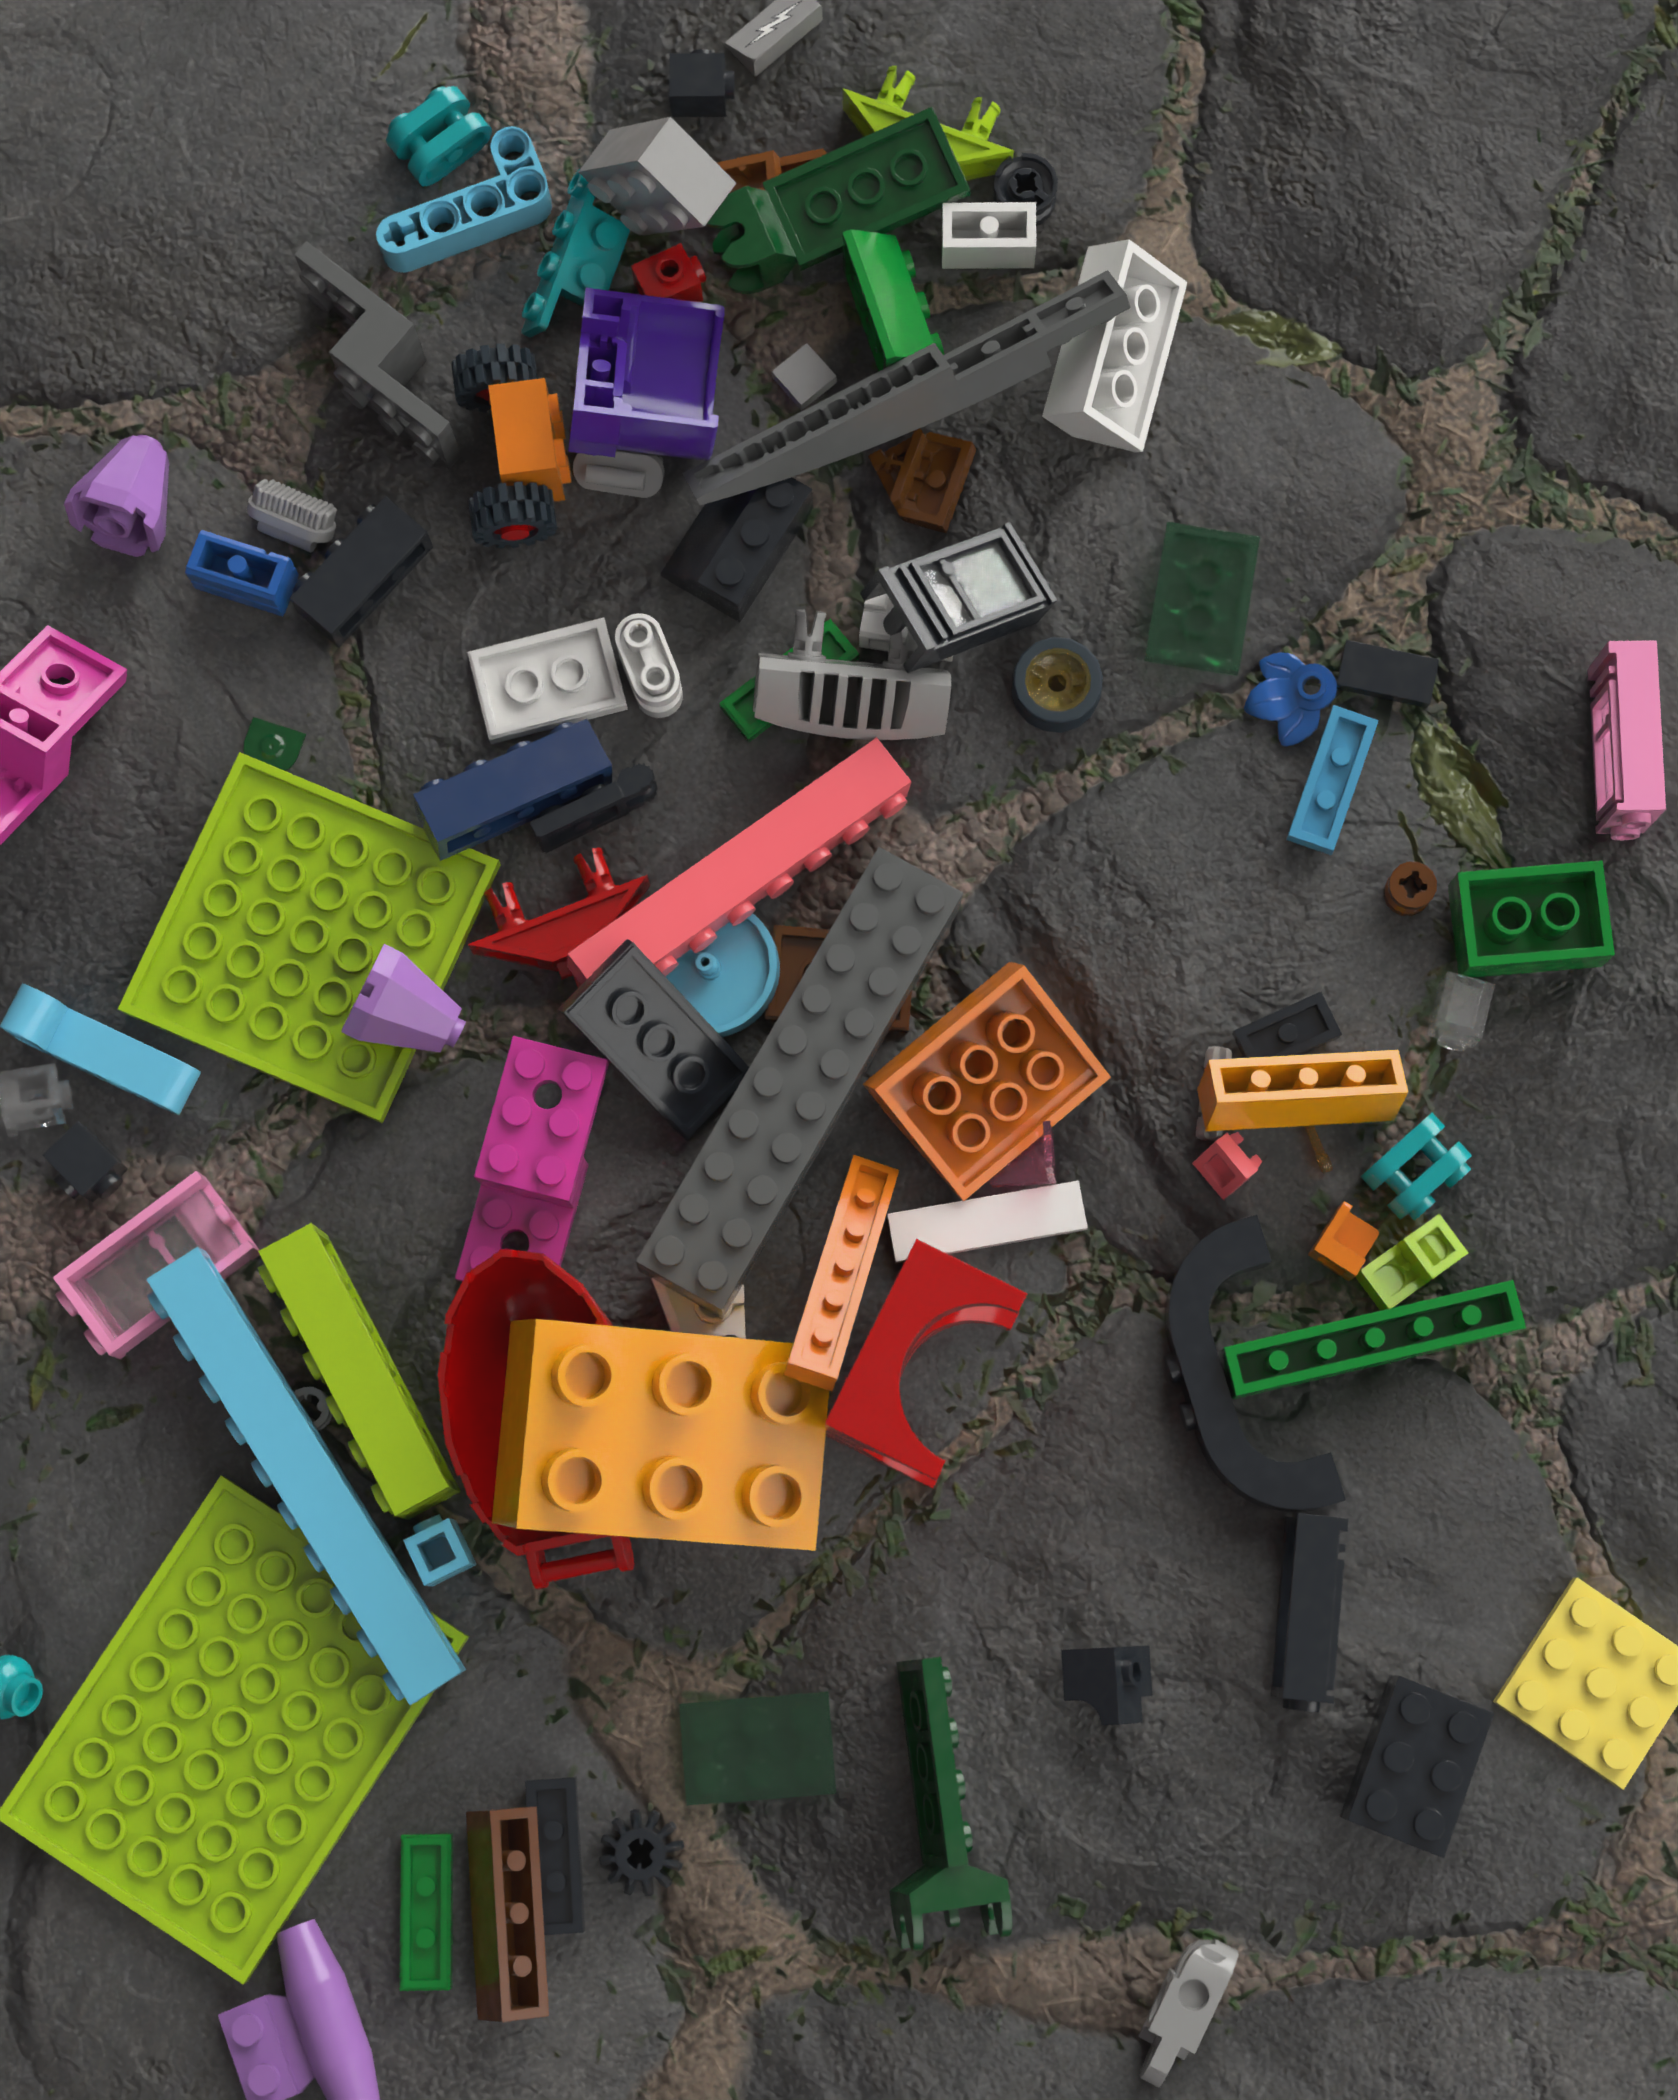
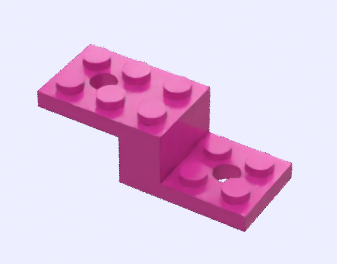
(44, 716)
(534, 1155)

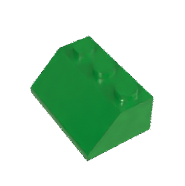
(886, 297)

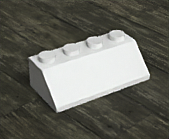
(1114, 371)

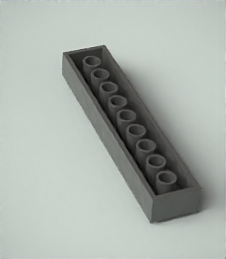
(799, 1083)

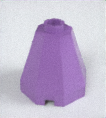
(124, 497)
(403, 1007)

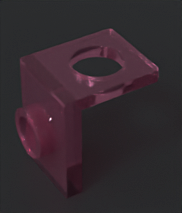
(1033, 1165)

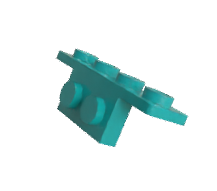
(582, 256)

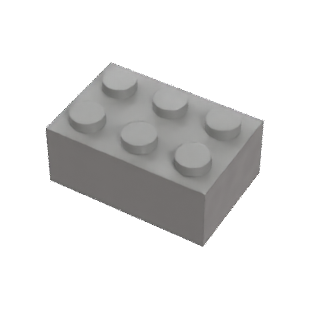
(656, 177)

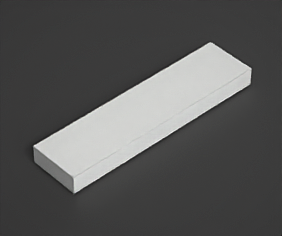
(990, 1220)

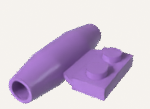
(306, 2034)

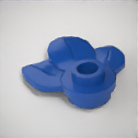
(1284, 697)

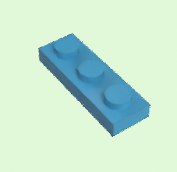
(1332, 780)

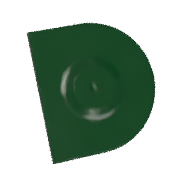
(273, 743)

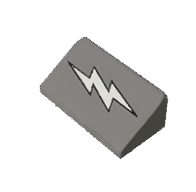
(774, 32)

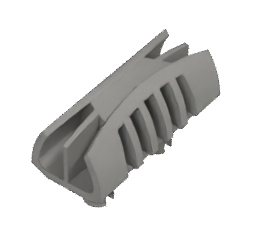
(850, 696)

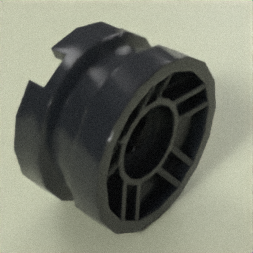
(1030, 171)

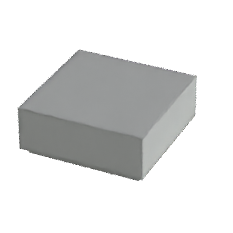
(804, 376)

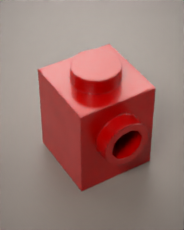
(670, 275)

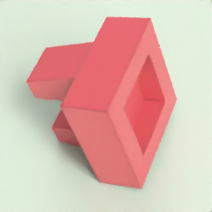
(1226, 1164)

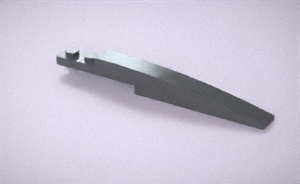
(908, 394)

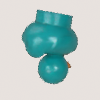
(18, 1687)

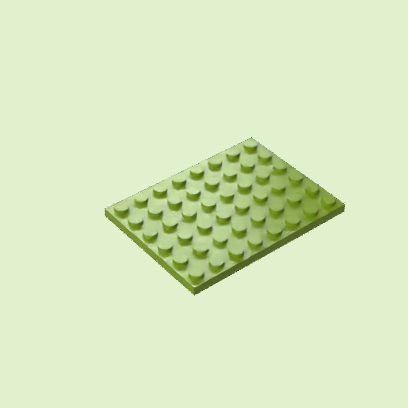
(218, 1738)

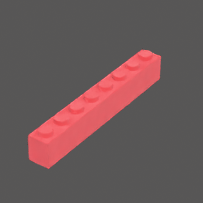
(754, 863)

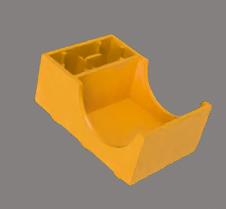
(658, 1437)

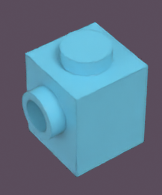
(438, 1550)

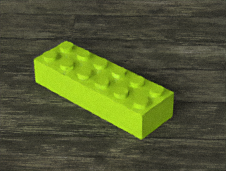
(358, 1372)

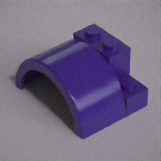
(646, 376)

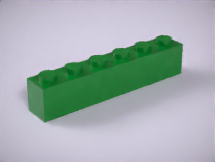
(1372, 1339)

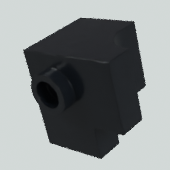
(1109, 1681)

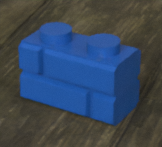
(241, 573)

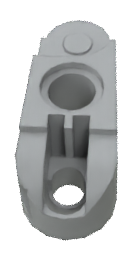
(1185, 2005)

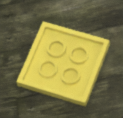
(1595, 1683)

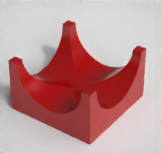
(927, 1297)

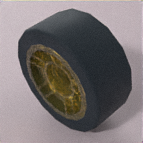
(1074, 668)

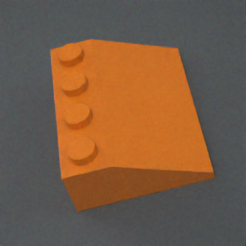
(987, 1079)

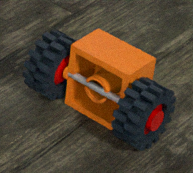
(527, 440)

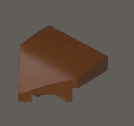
(925, 477)

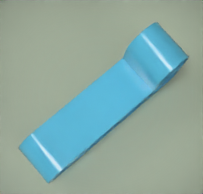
(462, 207)
(99, 1050)

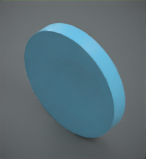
(731, 977)

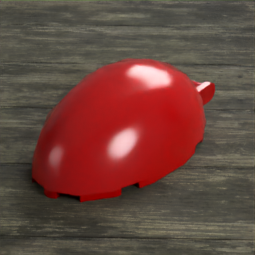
(472, 1387)

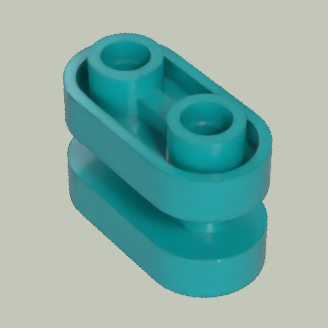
(438, 135)
(1447, 1167)

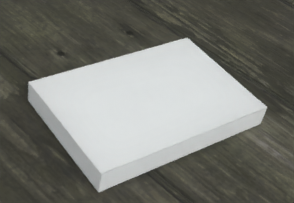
(547, 680)

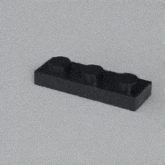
(559, 1853)

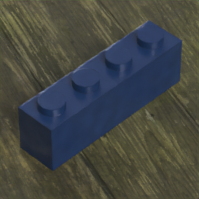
(511, 788)

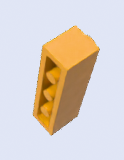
(1302, 1090)

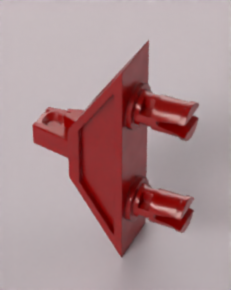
(550, 937)

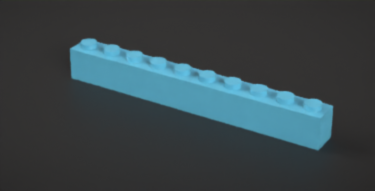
(305, 1476)

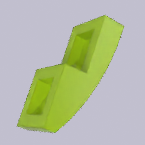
(1411, 1263)

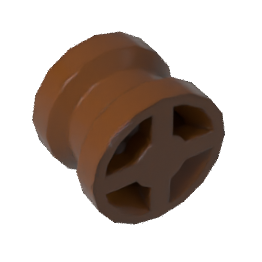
(1406, 898)

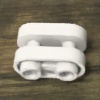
(649, 665)

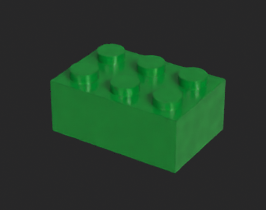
(1531, 919)

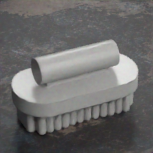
(624, 474)
(291, 515)

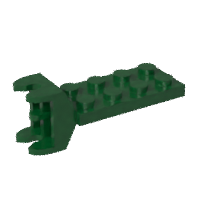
(860, 186)
(944, 1838)

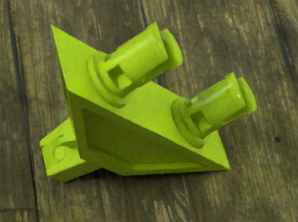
(970, 146)

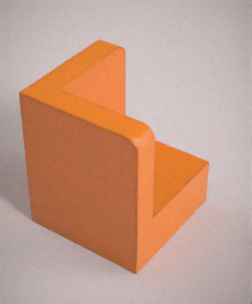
(1344, 1243)

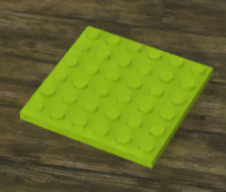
(286, 923)

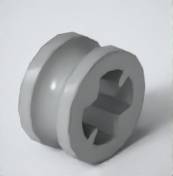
(326, 1415)

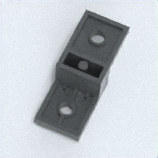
(377, 357)

